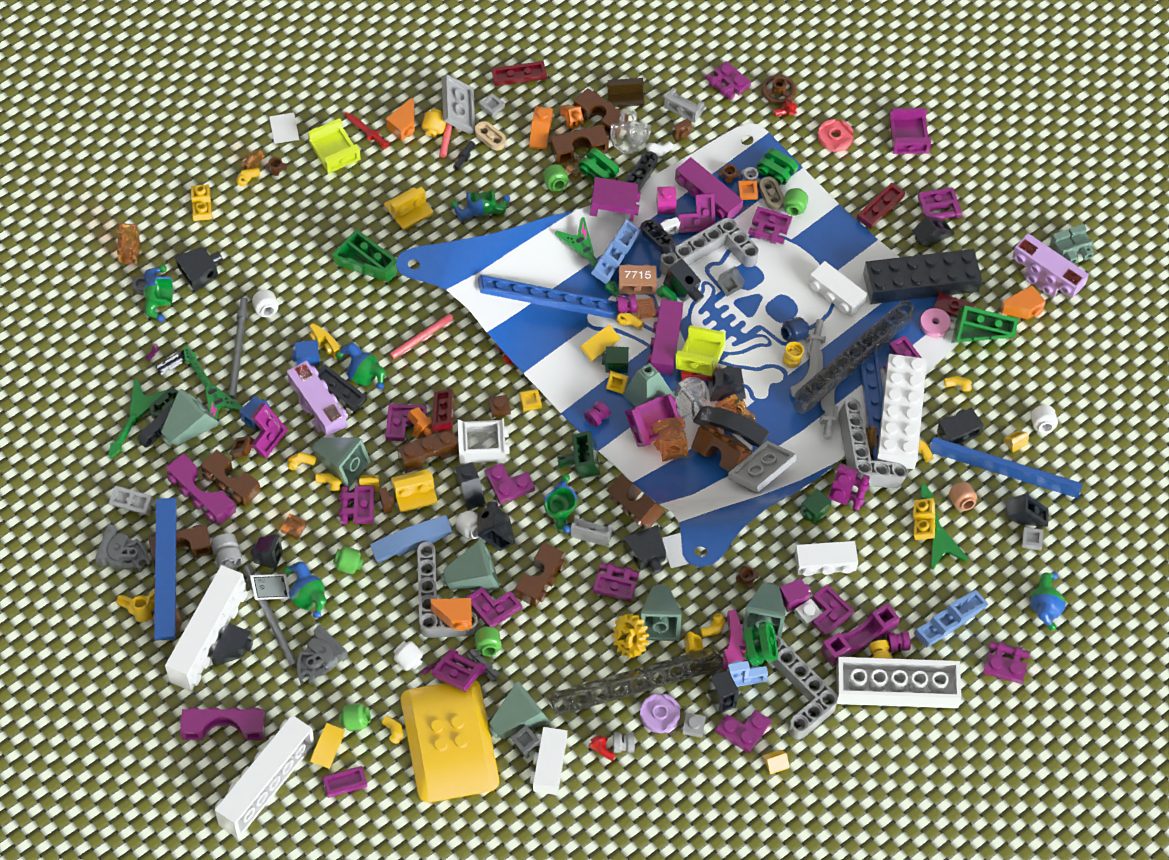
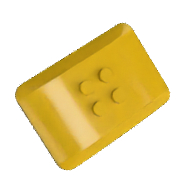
(449, 741)

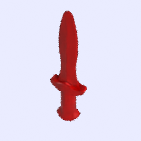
(371, 134)

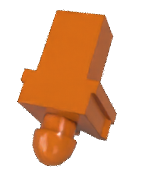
(572, 115)
(422, 423)

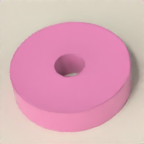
(935, 315)

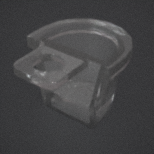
(629, 135)
(691, 396)

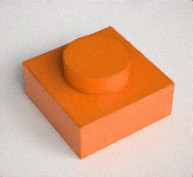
(748, 190)

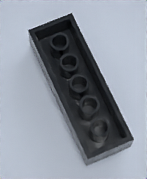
(922, 276)

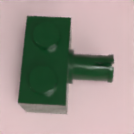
(584, 455)

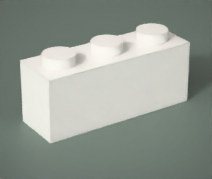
(837, 289)
(826, 558)
(549, 761)

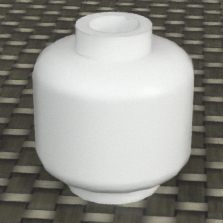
(265, 303)
(1044, 419)
(467, 525)
(408, 656)

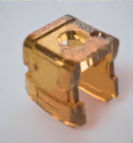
(672, 438)

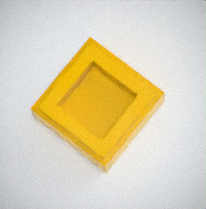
(530, 400)

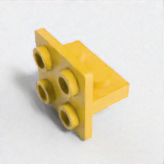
(409, 208)
(414, 490)

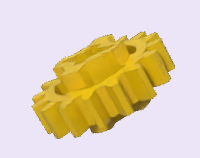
(630, 635)

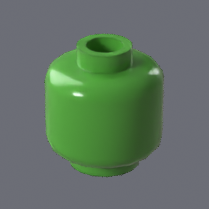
(555, 177)
(795, 201)
(348, 560)
(487, 641)
(355, 717)

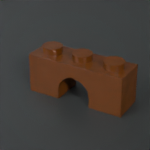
(593, 105)
(564, 144)
(710, 440)
(415, 453)
(241, 489)
(643, 509)
(194, 538)
(533, 589)

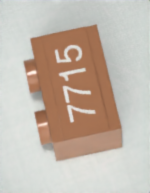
(637, 279)

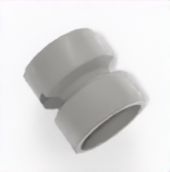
(227, 550)

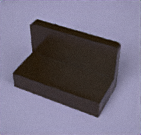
(626, 92)

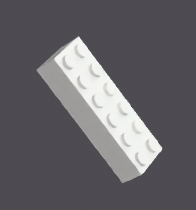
(902, 410)
(206, 628)
(898, 682)
(264, 776)

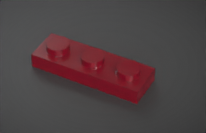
(519, 73)
(881, 205)
(443, 410)

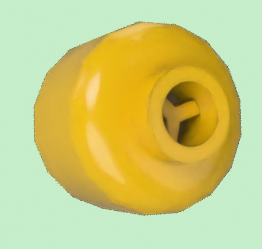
(433, 123)

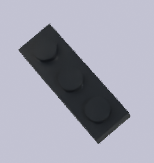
(343, 390)

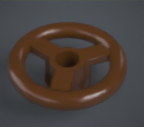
(778, 87)

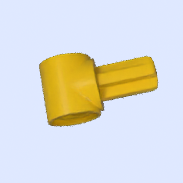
(139, 606)

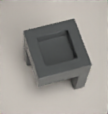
(731, 281)
(525, 740)

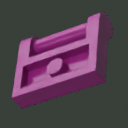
(938, 200)
(455, 674)

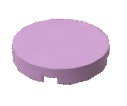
(660, 713)

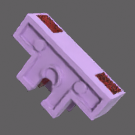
(1048, 268)
(316, 399)

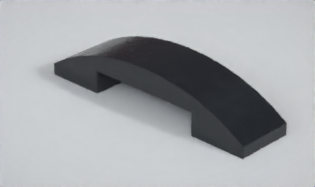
(733, 423)

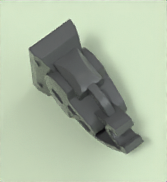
(121, 551)
(320, 655)

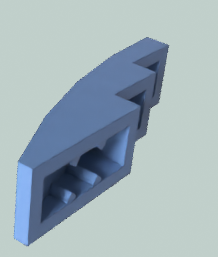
(616, 251)
(410, 538)
(951, 618)

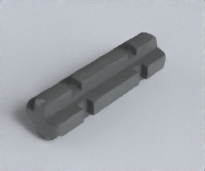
(492, 674)

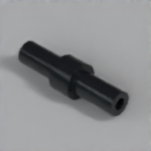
(464, 155)

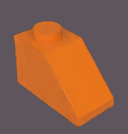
(402, 121)
(541, 127)
(1024, 304)
(453, 612)

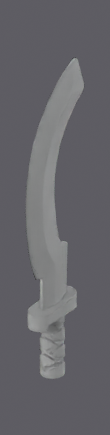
(815, 355)
(830, 409)

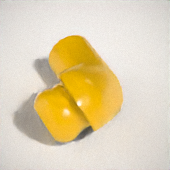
(245, 176)
(629, 319)
(958, 380)
(925, 451)
(299, 458)
(329, 478)
(715, 627)
(395, 727)

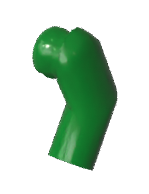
(667, 292)

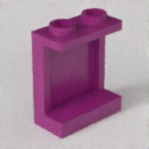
(909, 131)
(615, 197)
(644, 415)

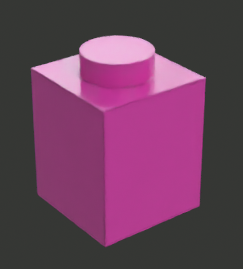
(666, 200)

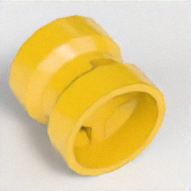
(793, 354)
(880, 649)

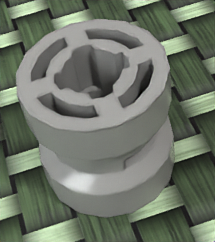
(623, 742)

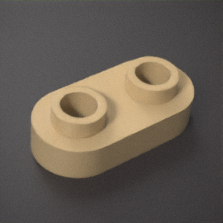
(491, 137)

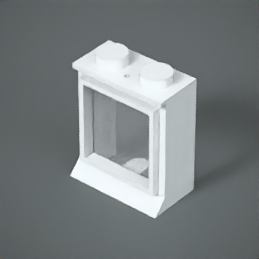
(482, 441)

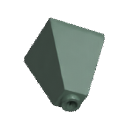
(646, 386)
(187, 419)
(342, 457)
(472, 570)
(764, 607)
(661, 615)
(516, 712)

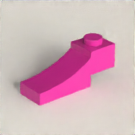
(736, 644)

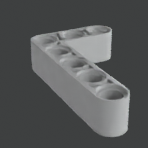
(724, 232)
(857, 450)
(428, 580)
(802, 684)

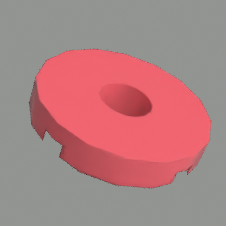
(832, 143)

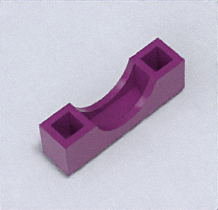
(215, 505)
(872, 629)
(198, 722)

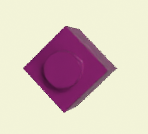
(795, 594)

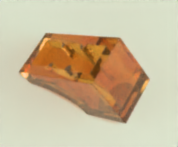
(128, 243)

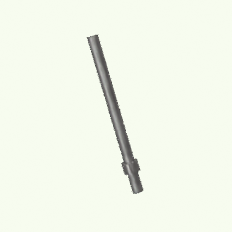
(242, 316)
(273, 622)

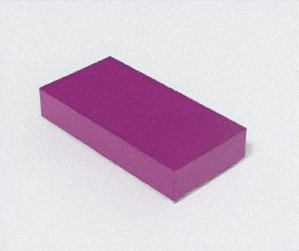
(344, 781)

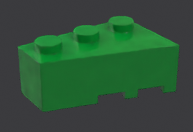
(365, 257)
(982, 325)

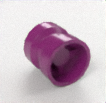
(626, 304)
(597, 413)
(899, 641)

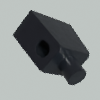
(198, 266)
(683, 282)
(726, 383)
(495, 526)
(646, 549)

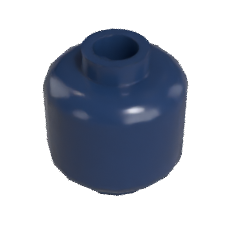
(795, 329)

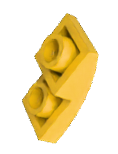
(201, 202)
(324, 340)
(597, 344)
(924, 519)
(328, 745)

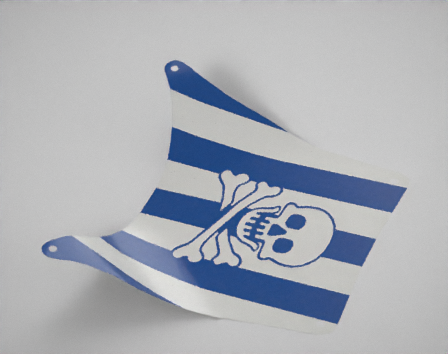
(548, 339)

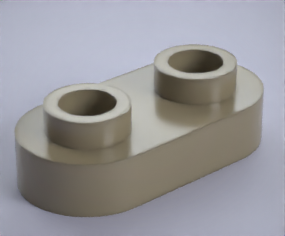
(771, 195)

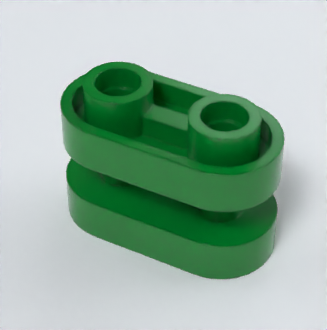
(598, 165)
(777, 166)
(760, 643)

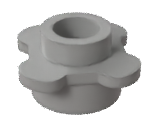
(750, 171)

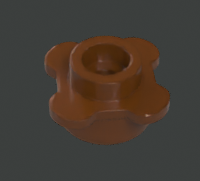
(275, 161)
(729, 168)
(747, 571)

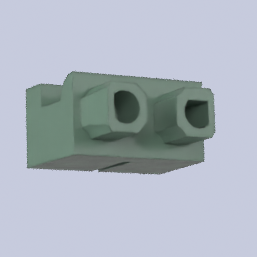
(1073, 243)

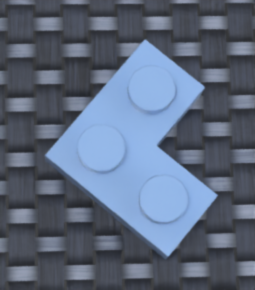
(744, 675)

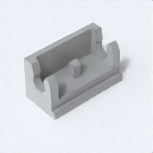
(683, 106)
(132, 500)
(591, 532)

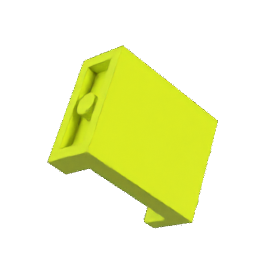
(333, 146)
(701, 350)

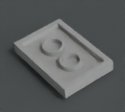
(458, 104)
(762, 466)

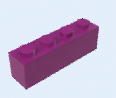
(699, 181)
(666, 336)

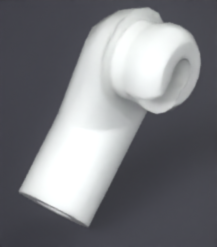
(660, 150)

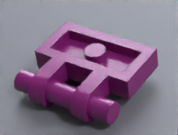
(731, 77)
(772, 221)
(843, 484)
(363, 505)
(614, 586)
(1003, 667)

